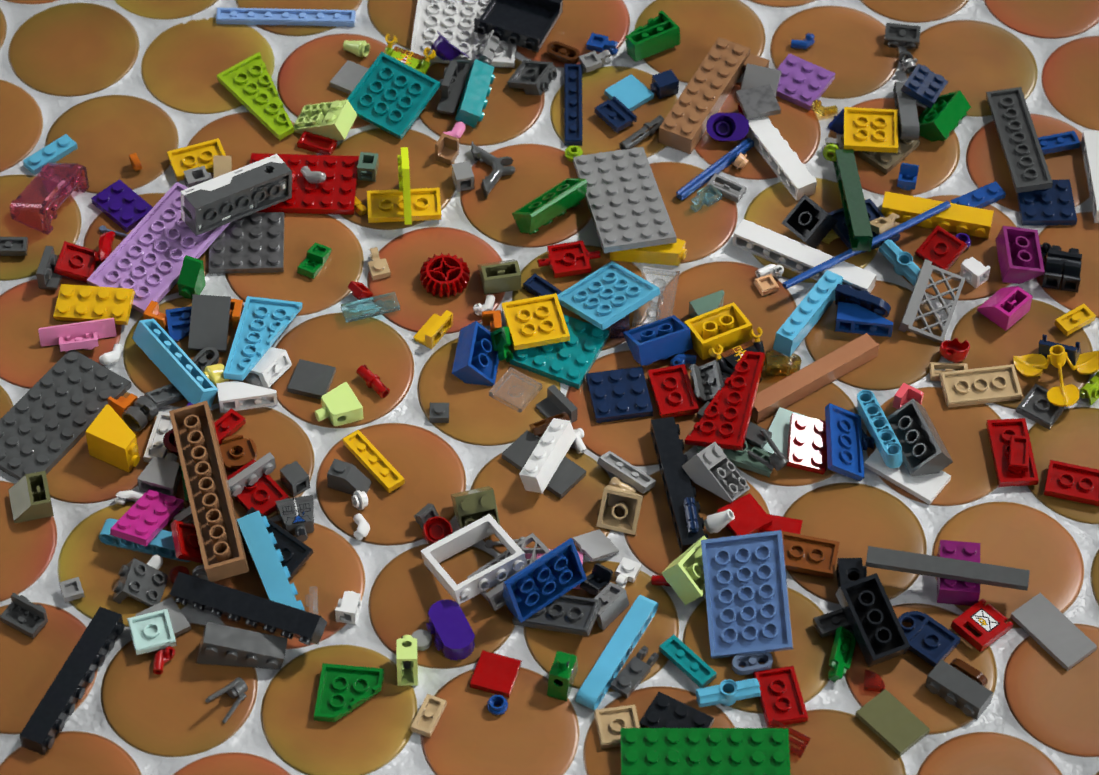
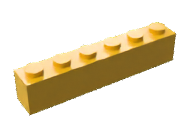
(955, 219)

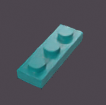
(687, 661)

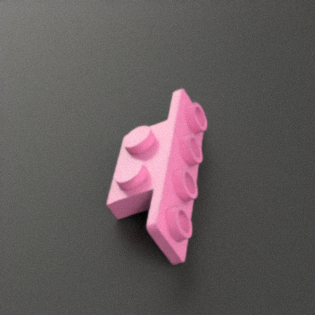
(77, 335)

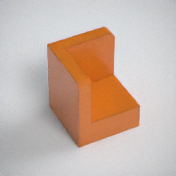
(153, 312)
(122, 403)

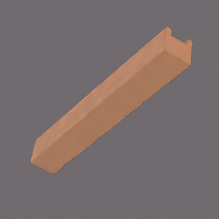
(814, 376)

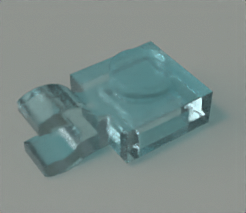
(707, 196)

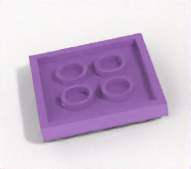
(802, 81)

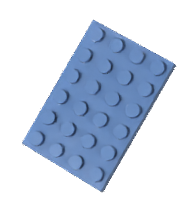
(746, 594)

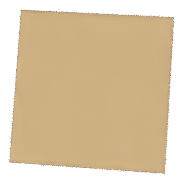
(611, 720)

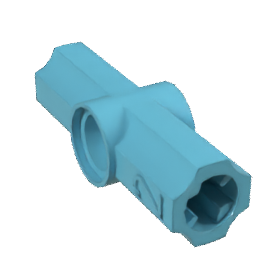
(901, 261)
(738, 691)

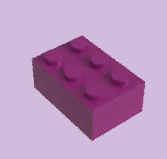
(957, 591)

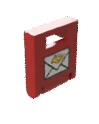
(985, 621)

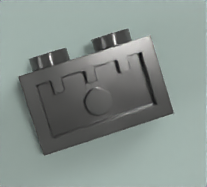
(45, 273)

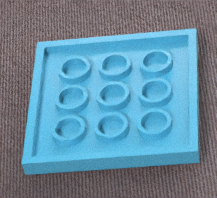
(608, 295)

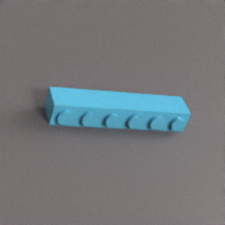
(807, 314)
(174, 362)
(268, 560)

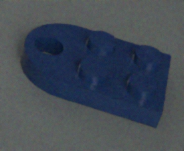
(846, 293)
(928, 637)

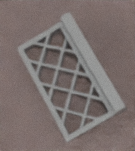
(916, 300)
(495, 596)

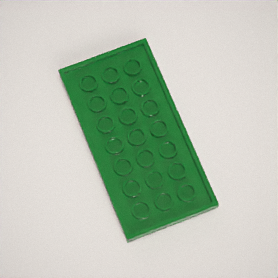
(705, 751)

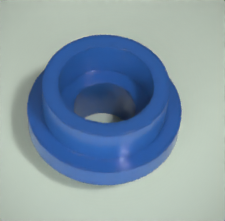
(497, 700)

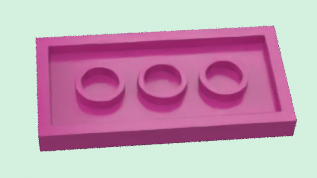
(147, 517)

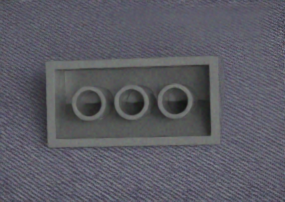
(920, 442)

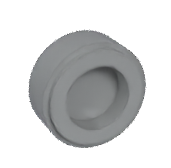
(423, 639)

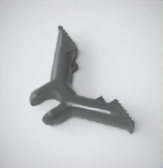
(498, 165)

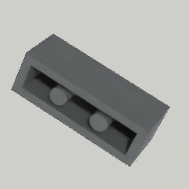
(959, 689)

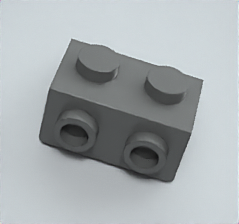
(902, 35)
(706, 380)
(24, 616)

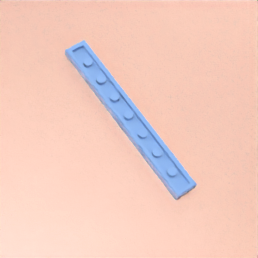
(291, 17)

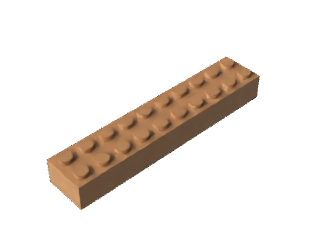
(208, 492)

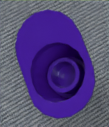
(445, 49)
(727, 126)

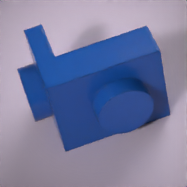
(907, 176)

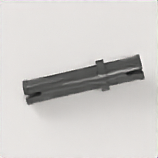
(656, 123)

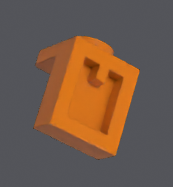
(235, 311)
(492, 319)

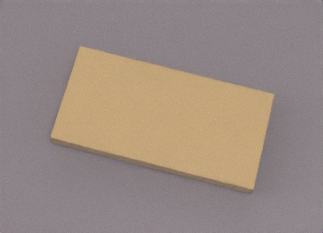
(980, 386)

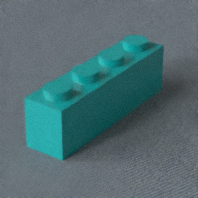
(475, 93)

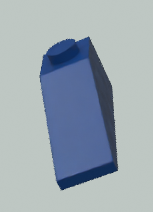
(859, 320)

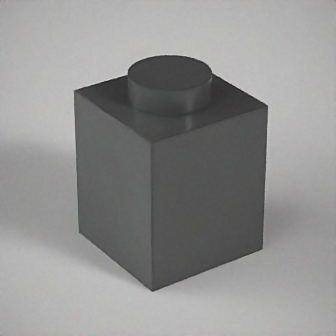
(294, 478)

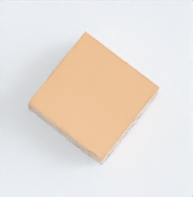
(766, 284)

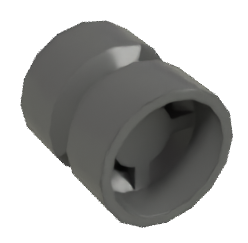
(140, 413)

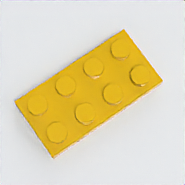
(389, 206)
(92, 303)

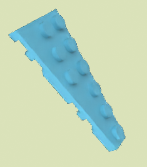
(257, 330)

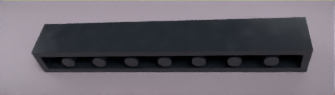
(675, 480)
(248, 608)
(71, 681)

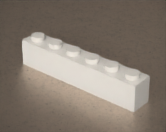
(1090, 153)
(781, 158)

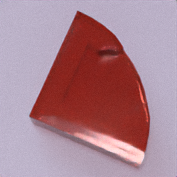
(873, 682)

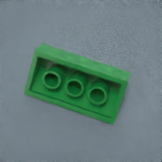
(550, 204)

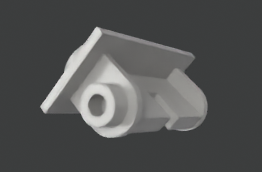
(489, 43)

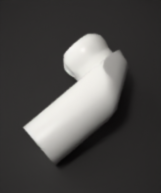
(111, 357)
(363, 527)

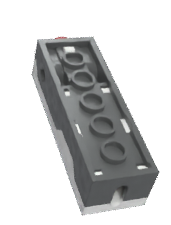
(236, 194)

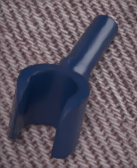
(867, 441)

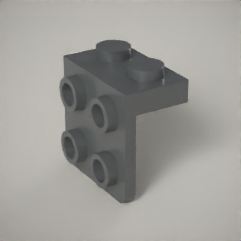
(140, 583)

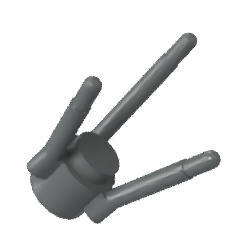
(777, 459)
(235, 689)

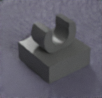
(425, 513)

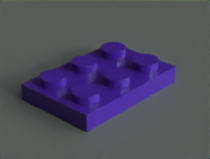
(122, 205)

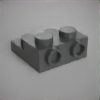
(533, 77)

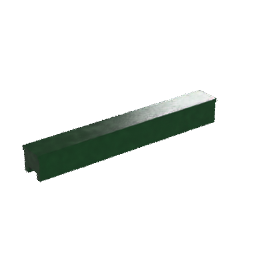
(853, 200)

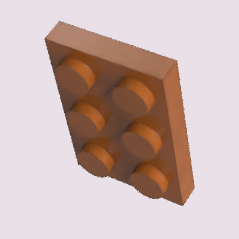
(810, 554)

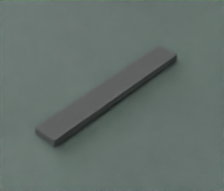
(947, 568)

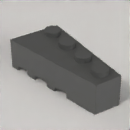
(240, 648)

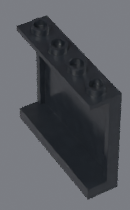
(520, 21)

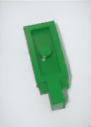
(841, 653)

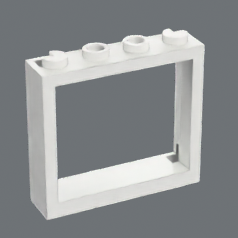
(463, 539)

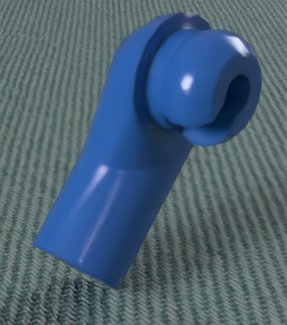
(803, 44)
(683, 359)

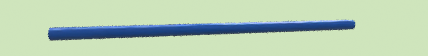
(877, 239)

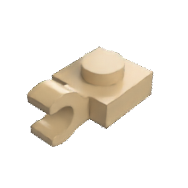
(883, 224)
(378, 267)

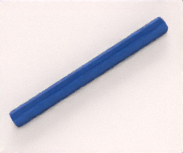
(716, 167)

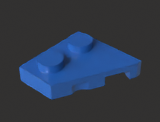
(178, 322)

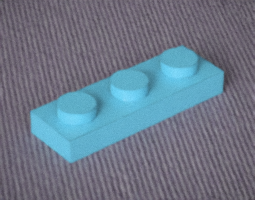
(50, 154)

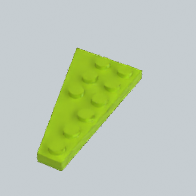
(257, 93)

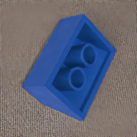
(658, 340)
(475, 357)

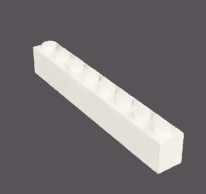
(797, 255)

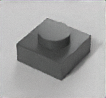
(439, 413)

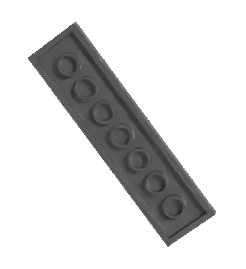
(1019, 140)

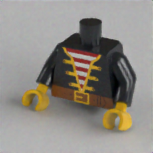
(729, 358)

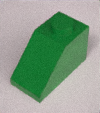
(191, 277)

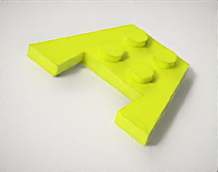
(404, 183)

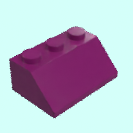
(1019, 254)

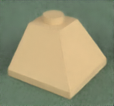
(619, 510)

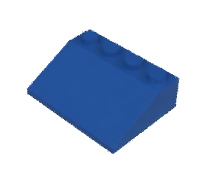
(543, 581)

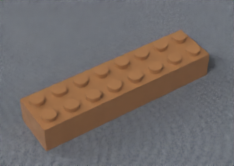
(703, 95)

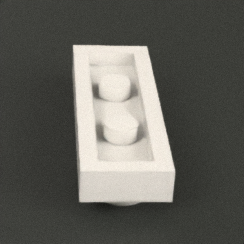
(155, 445)

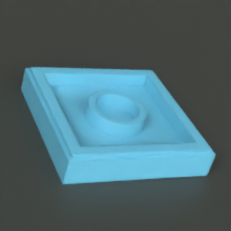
(630, 92)

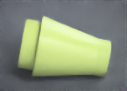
(359, 48)

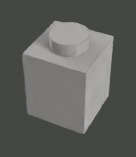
(463, 176)

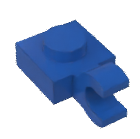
(600, 43)

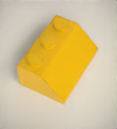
(720, 326)

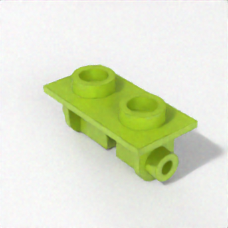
(1091, 390)

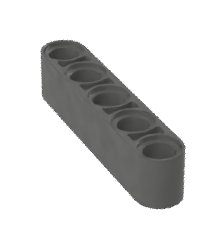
(907, 113)

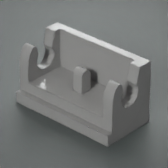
(614, 602)

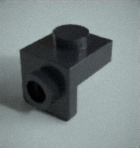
(597, 579)

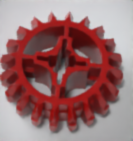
(444, 275)

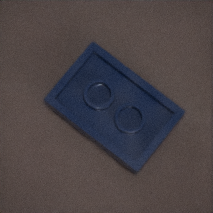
(924, 85)

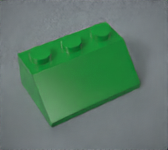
(943, 117)

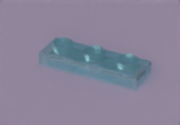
(370, 307)

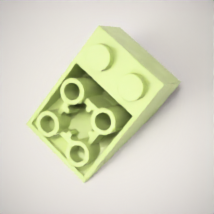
(327, 119)

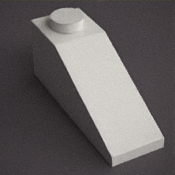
(244, 396)

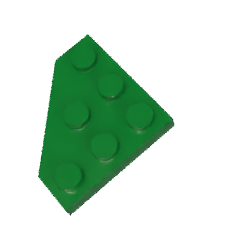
(344, 689)

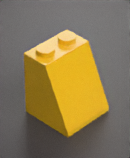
(112, 440)

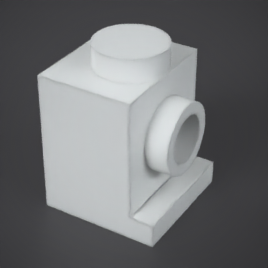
(974, 272)
(348, 608)

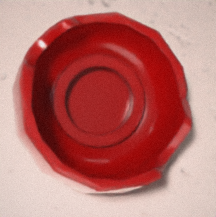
(954, 350)
(436, 529)

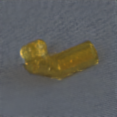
(824, 111)

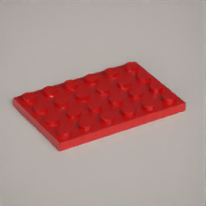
(332, 196)

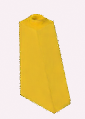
(660, 254)

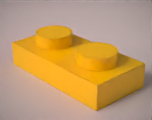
(1075, 319)

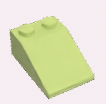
(687, 574)

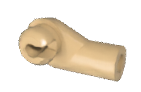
(616, 481)

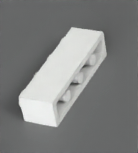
(547, 455)

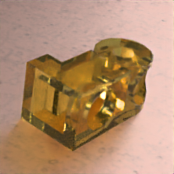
(781, 365)

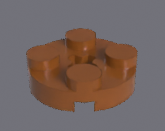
(233, 443)

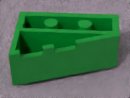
(653, 38)

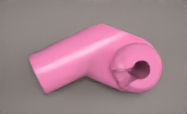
(457, 130)

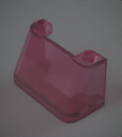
(47, 193)

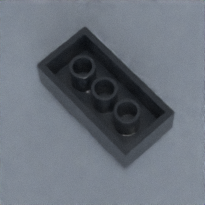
(872, 620)

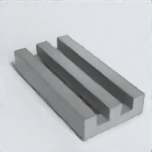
(726, 189)

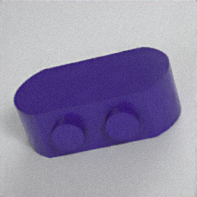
(450, 630)

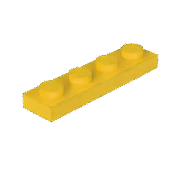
(373, 461)

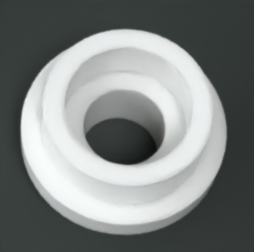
(359, 500)

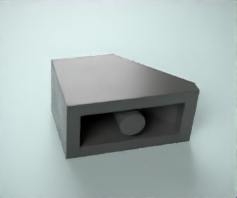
(347, 478)

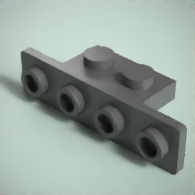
(452, 86)

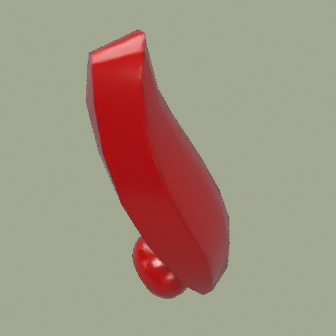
(105, 246)

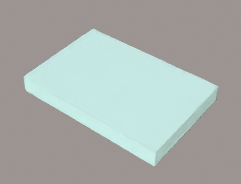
(780, 431)

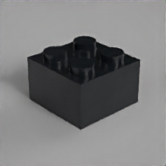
(809, 222)

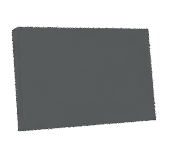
(209, 322)

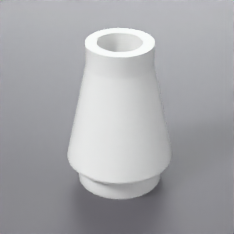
(718, 521)

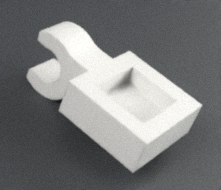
(627, 571)

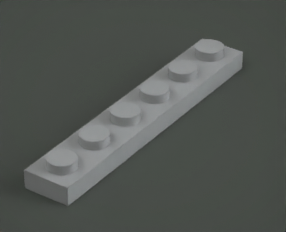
(236, 484)

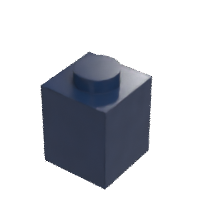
(664, 84)

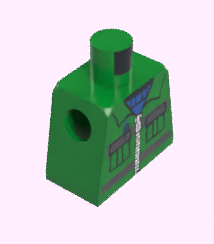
(565, 669)

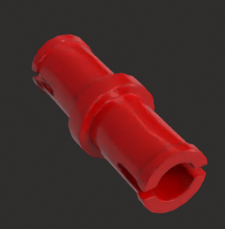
(373, 381)

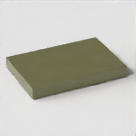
(892, 722)

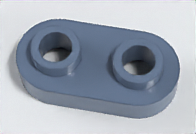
(751, 663)

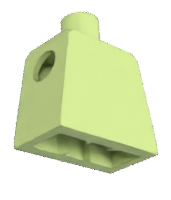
(340, 406)
(407, 651)

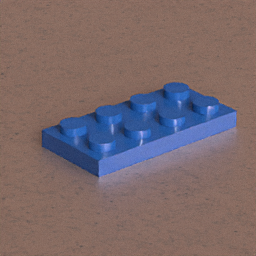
(844, 442)

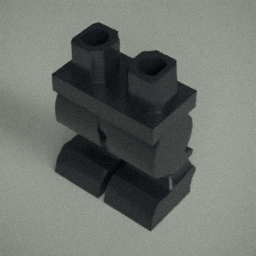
(1063, 263)

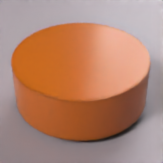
(135, 162)

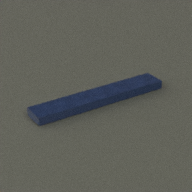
(573, 104)

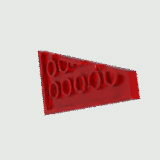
(731, 408)

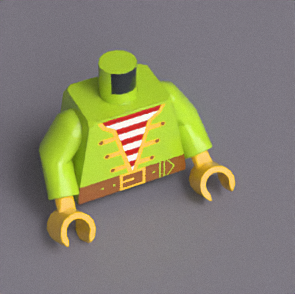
(409, 58)

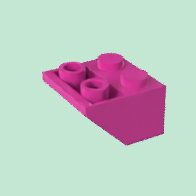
(1006, 306)

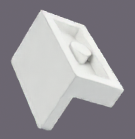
(272, 366)

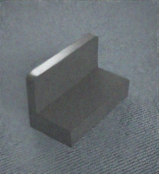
(557, 403)

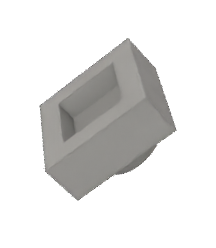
(71, 589)

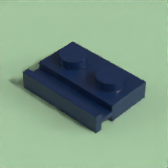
(615, 114)

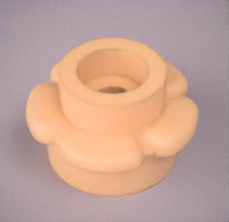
(740, 161)

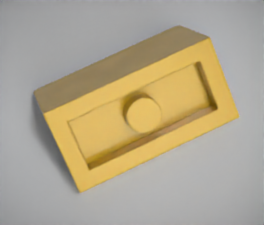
(434, 329)

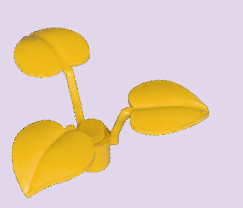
(1033, 365)

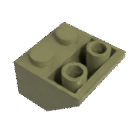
(500, 276)
(31, 498)
(474, 505)

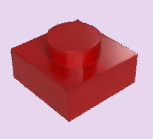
(359, 290)

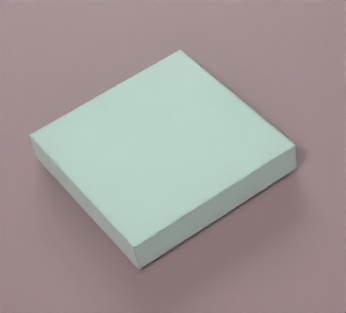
(151, 631)

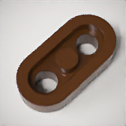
(563, 52)
(970, 671)

